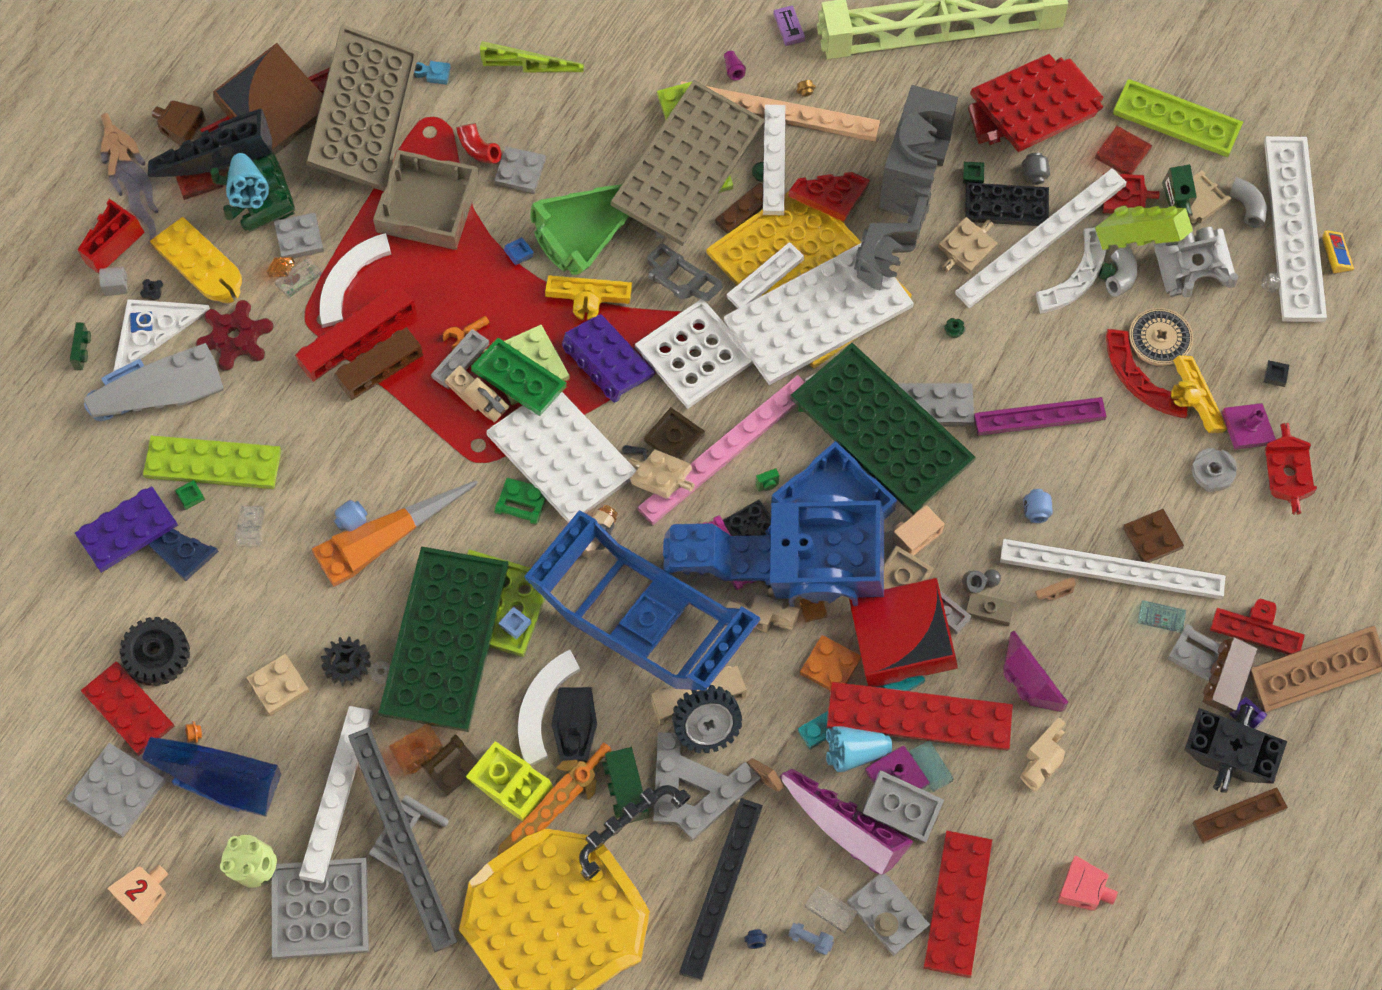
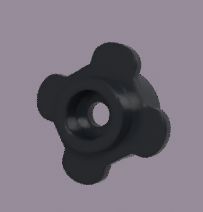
(151, 294)

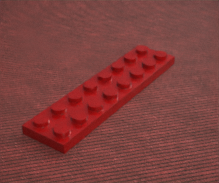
(920, 715)

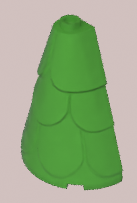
(576, 226)

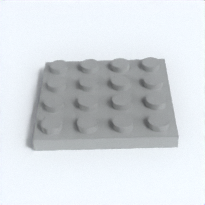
(320, 917)

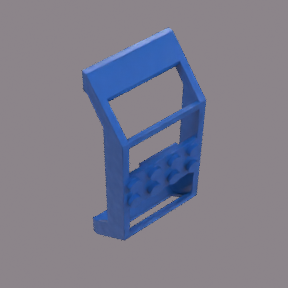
(652, 612)

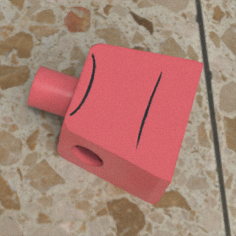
(1085, 886)

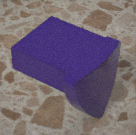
(1257, 717)

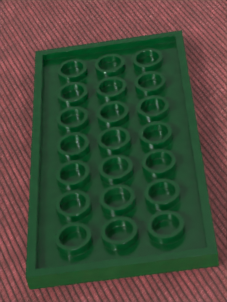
(882, 428)
(444, 639)

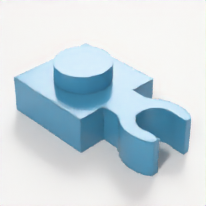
(435, 73)

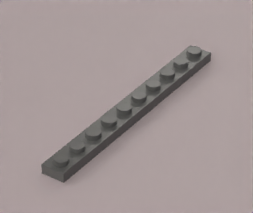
(402, 840)

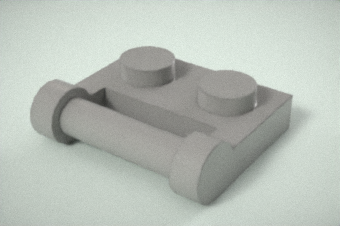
(1193, 658)

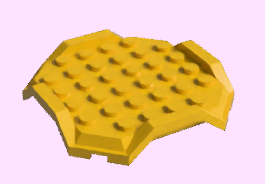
(548, 926)

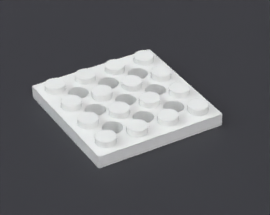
(693, 366)

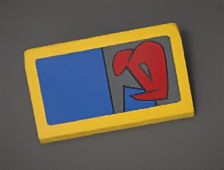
(1337, 251)

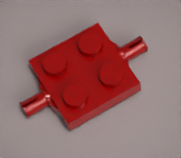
(1131, 196)

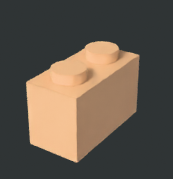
(918, 531)

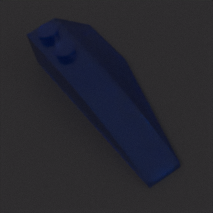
(222, 775)

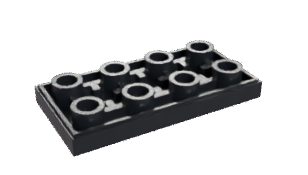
(1006, 204)
(750, 521)

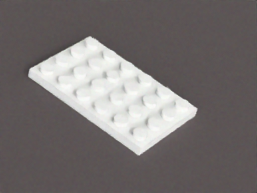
(562, 456)

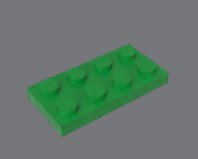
(518, 376)

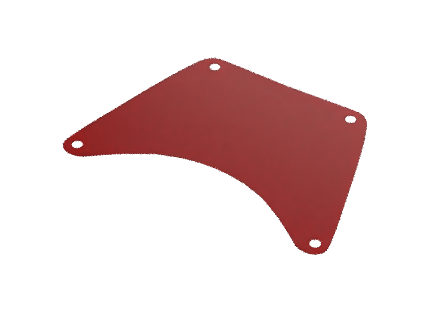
(456, 291)

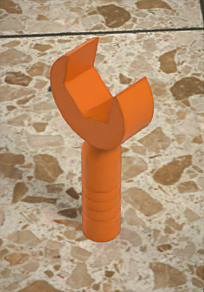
(459, 334)

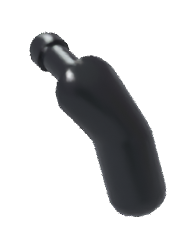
(635, 450)

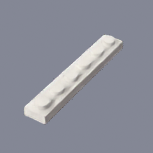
(774, 160)

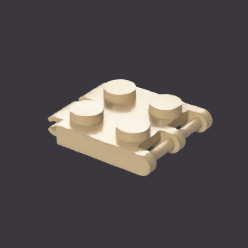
(1206, 201)

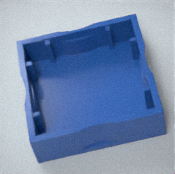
(836, 474)

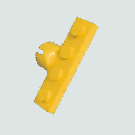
(588, 293)
(1195, 393)

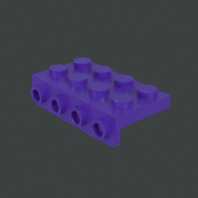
(606, 357)
(126, 529)

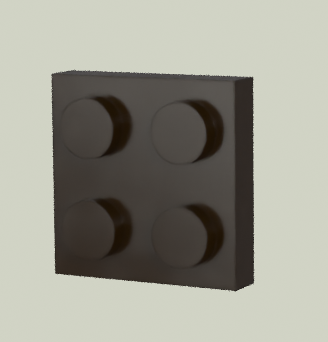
(674, 435)

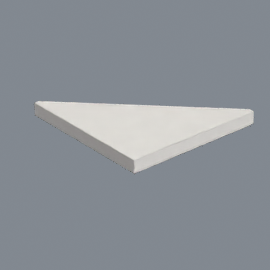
(166, 322)

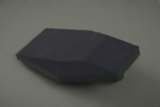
(574, 723)

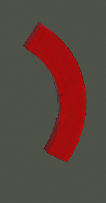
(1135, 380)

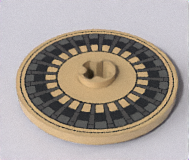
(1164, 322)

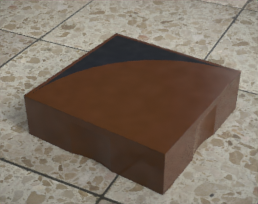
(278, 89)

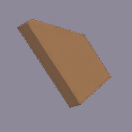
(1057, 590)
(767, 774)

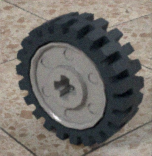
(707, 719)

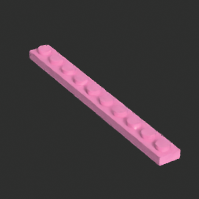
(725, 449)

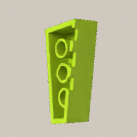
(1143, 226)

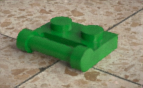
(523, 495)

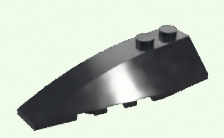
(215, 149)

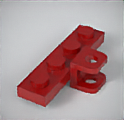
(1258, 628)

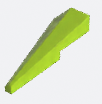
(500, 55)

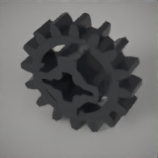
(351, 652)

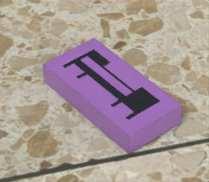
(789, 25)

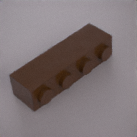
(378, 363)

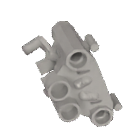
(1177, 263)

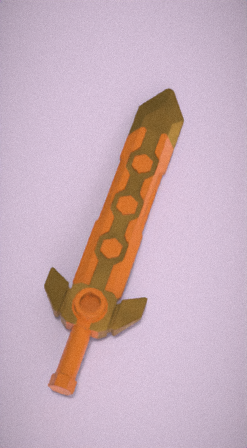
(559, 797)

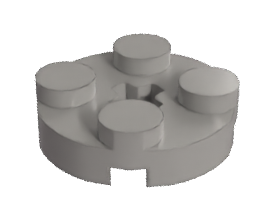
(1214, 481)

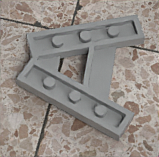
(722, 789)

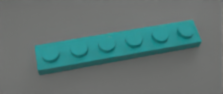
(815, 730)

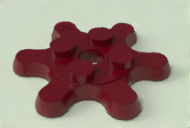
(244, 343)

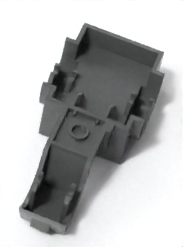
(907, 181)

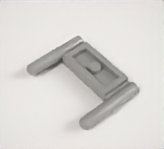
(413, 809)

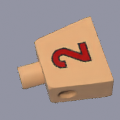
(140, 891)

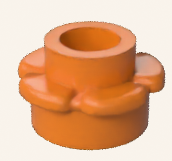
(193, 732)

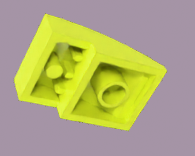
(509, 781)

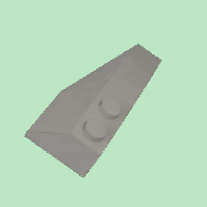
(168, 381)

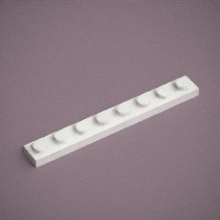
(334, 799)

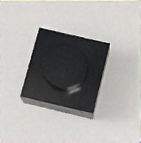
(1276, 373)

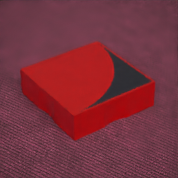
(903, 633)

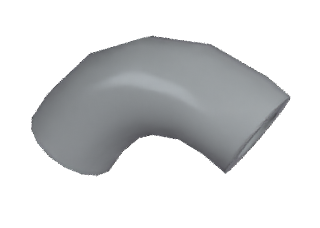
(1252, 201)
(1125, 272)

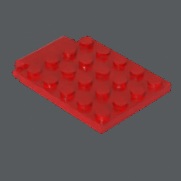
(1038, 100)

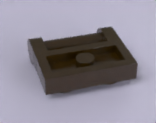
(456, 771)

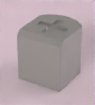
(113, 281)

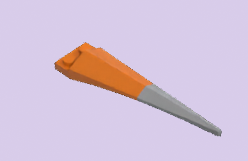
(354, 550)

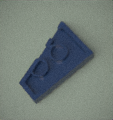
(182, 553)

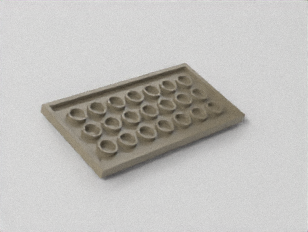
(362, 108)

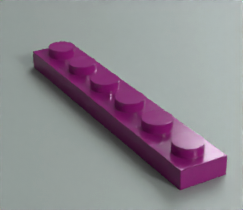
(1040, 416)

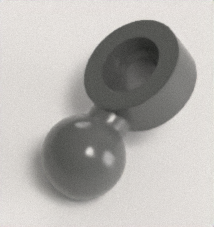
(990, 578)

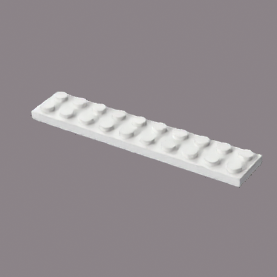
(1295, 229)

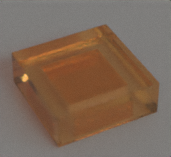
(280, 267)
(812, 611)

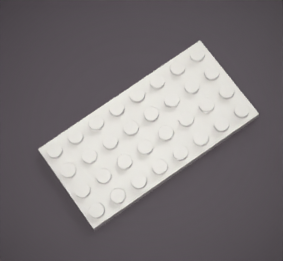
(813, 316)

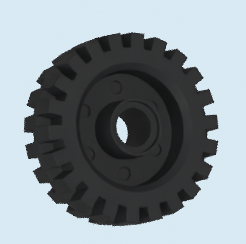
(156, 667)

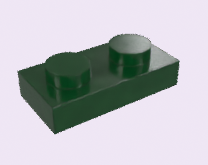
(81, 338)

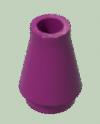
(734, 67)

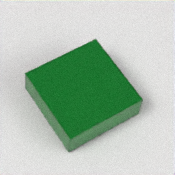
(189, 494)

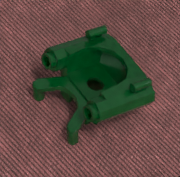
(275, 206)

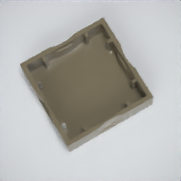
(426, 199)

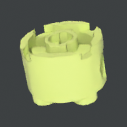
(248, 860)

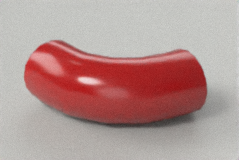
(476, 147)

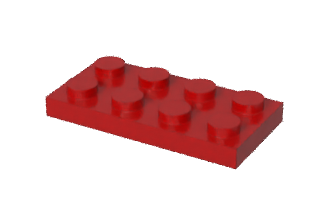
(127, 707)

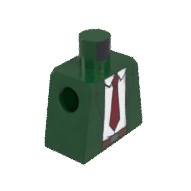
(1180, 187)

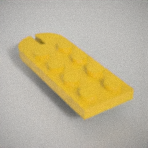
(199, 261)

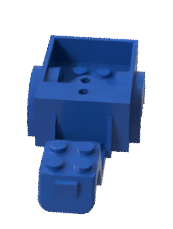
(829, 554)

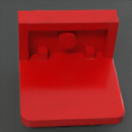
(983, 126)

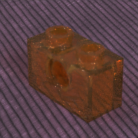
(420, 738)

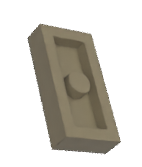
(990, 609)

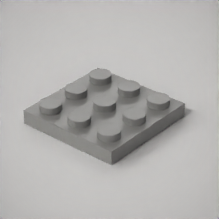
(116, 790)

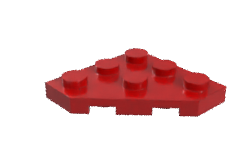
(831, 194)

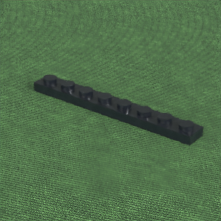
(721, 890)

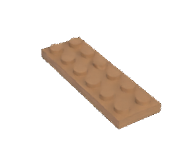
(1317, 668)

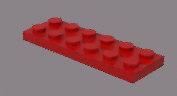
(958, 904)

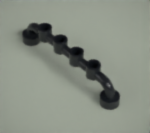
(614, 826)

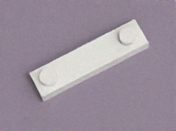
(766, 276)

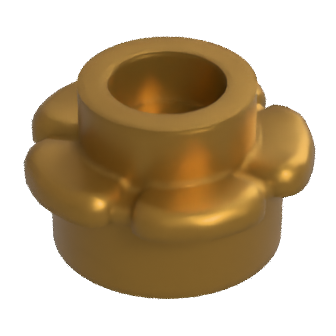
(805, 88)

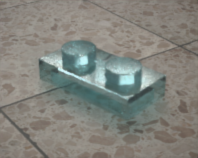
(931, 765)

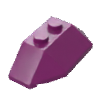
(1030, 678)

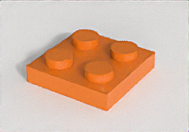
(830, 663)

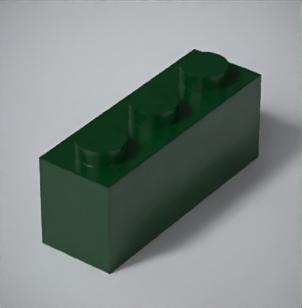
(624, 780)

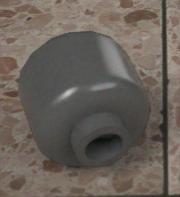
(1036, 168)

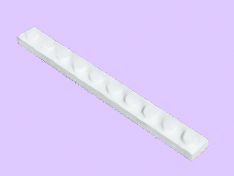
(1040, 238)
(1112, 569)

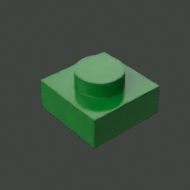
(767, 480)

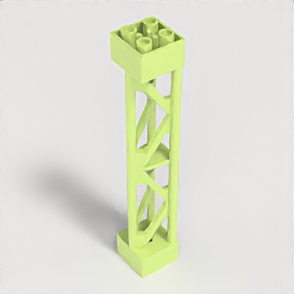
(839, 24)

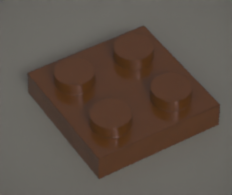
(1153, 536)

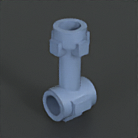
(823, 942)

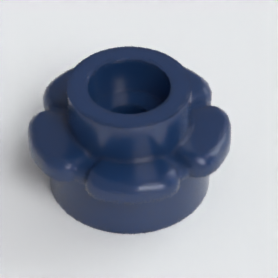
(755, 939)

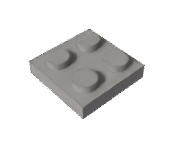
(520, 169)
(299, 236)

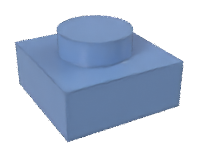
(515, 623)

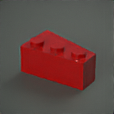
(110, 237)

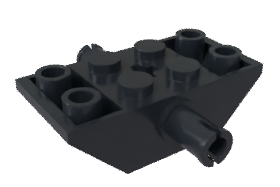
(1256, 752)

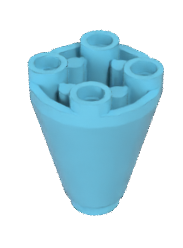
(245, 183)
(855, 747)

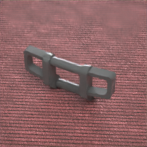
(660, 275)

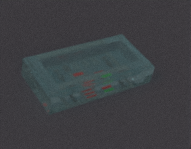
(1161, 616)

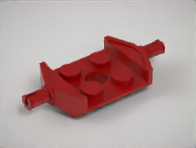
(1293, 454)

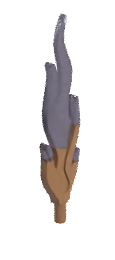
(122, 167)

